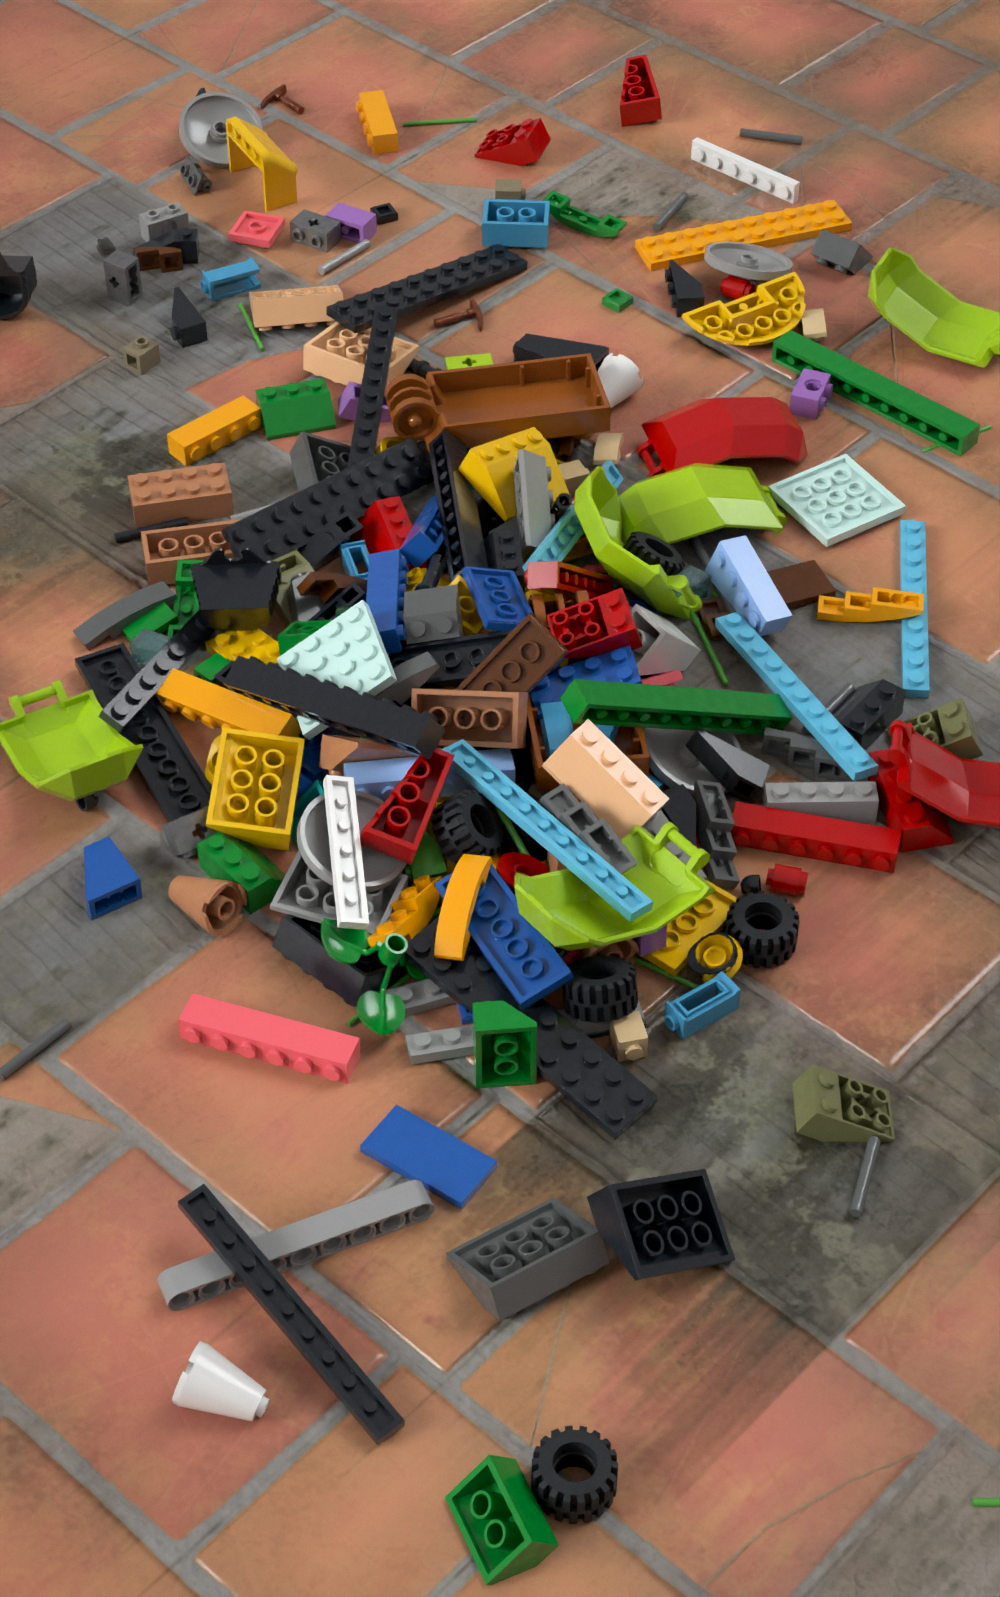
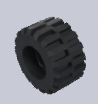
(654, 552)
(467, 826)
(767, 913)
(601, 989)
(568, 1498)

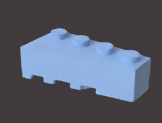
(748, 586)

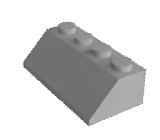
(532, 500)
(838, 800)

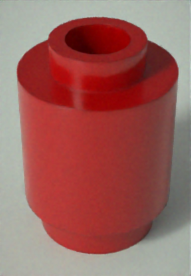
(736, 287)
(787, 880)

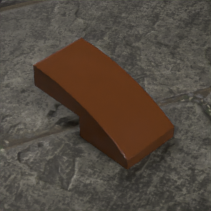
(156, 257)
(710, 610)

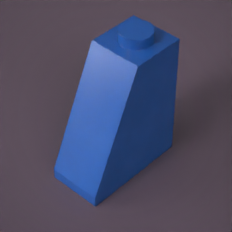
(108, 879)

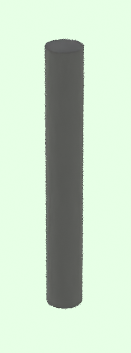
(771, 136)
(663, 219)
(836, 700)
(34, 1048)
(865, 1176)

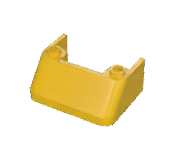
(253, 147)

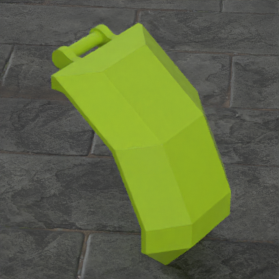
(931, 312)
(698, 502)
(603, 524)
(66, 744)
(578, 918)

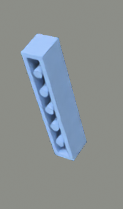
(382, 776)

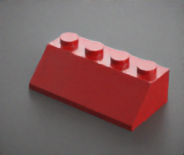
(386, 526)
(920, 822)

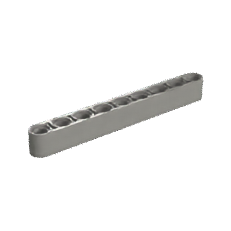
(302, 1242)

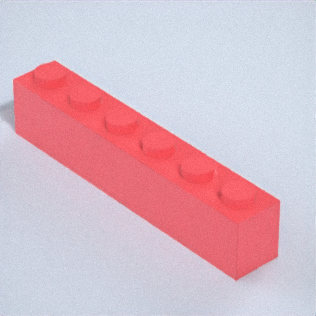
(270, 1038)

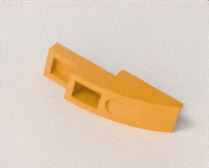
(411, 910)

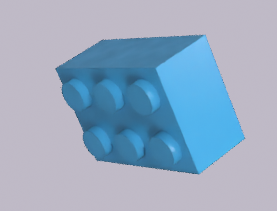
(516, 223)

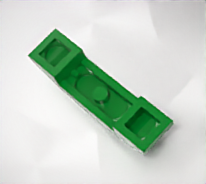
(581, 220)
(187, 603)

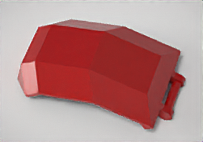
(721, 430)
(949, 783)

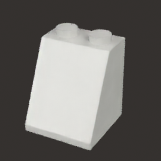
(663, 644)

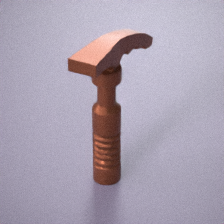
(279, 95)
(474, 311)

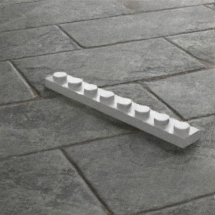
(459, 1040)

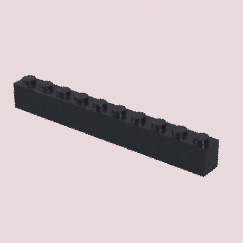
(456, 506)
(336, 706)

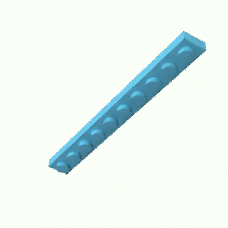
(568, 528)
(914, 629)
(797, 697)
(549, 832)

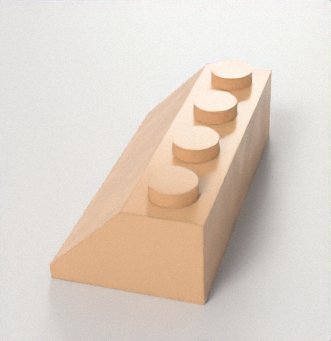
(605, 779)

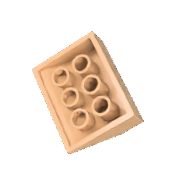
(293, 306)
(342, 355)

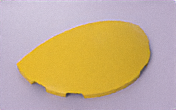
(755, 317)

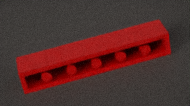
(565, 578)
(815, 837)

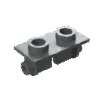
(194, 176)

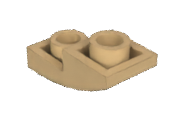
(814, 324)
(608, 448)

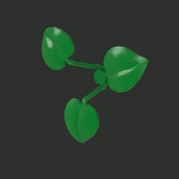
(378, 1011)

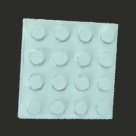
(836, 500)
(345, 653)

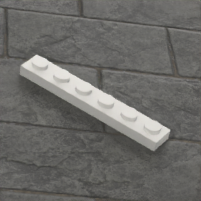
(745, 170)
(345, 852)

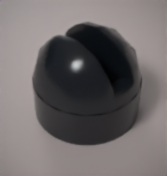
(88, 802)
(751, 884)

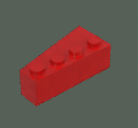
(640, 95)
(407, 811)

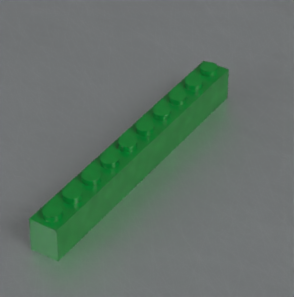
(878, 393)
(674, 707)

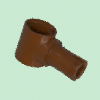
(566, 447)

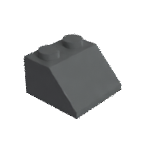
(840, 252)
(432, 614)

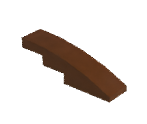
(328, 584)

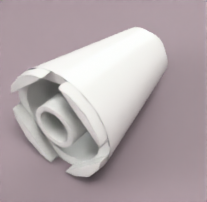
(619, 378)
(219, 1387)

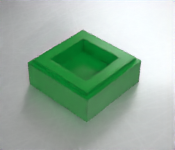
(617, 300)

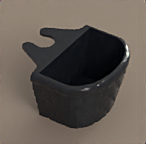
(16, 284)
(236, 591)

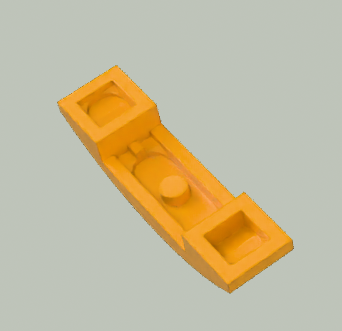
(458, 906)

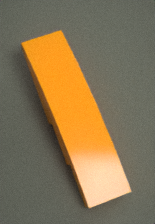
(878, 606)

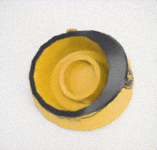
(715, 954)

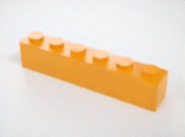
(223, 707)

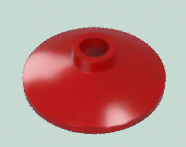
(521, 863)

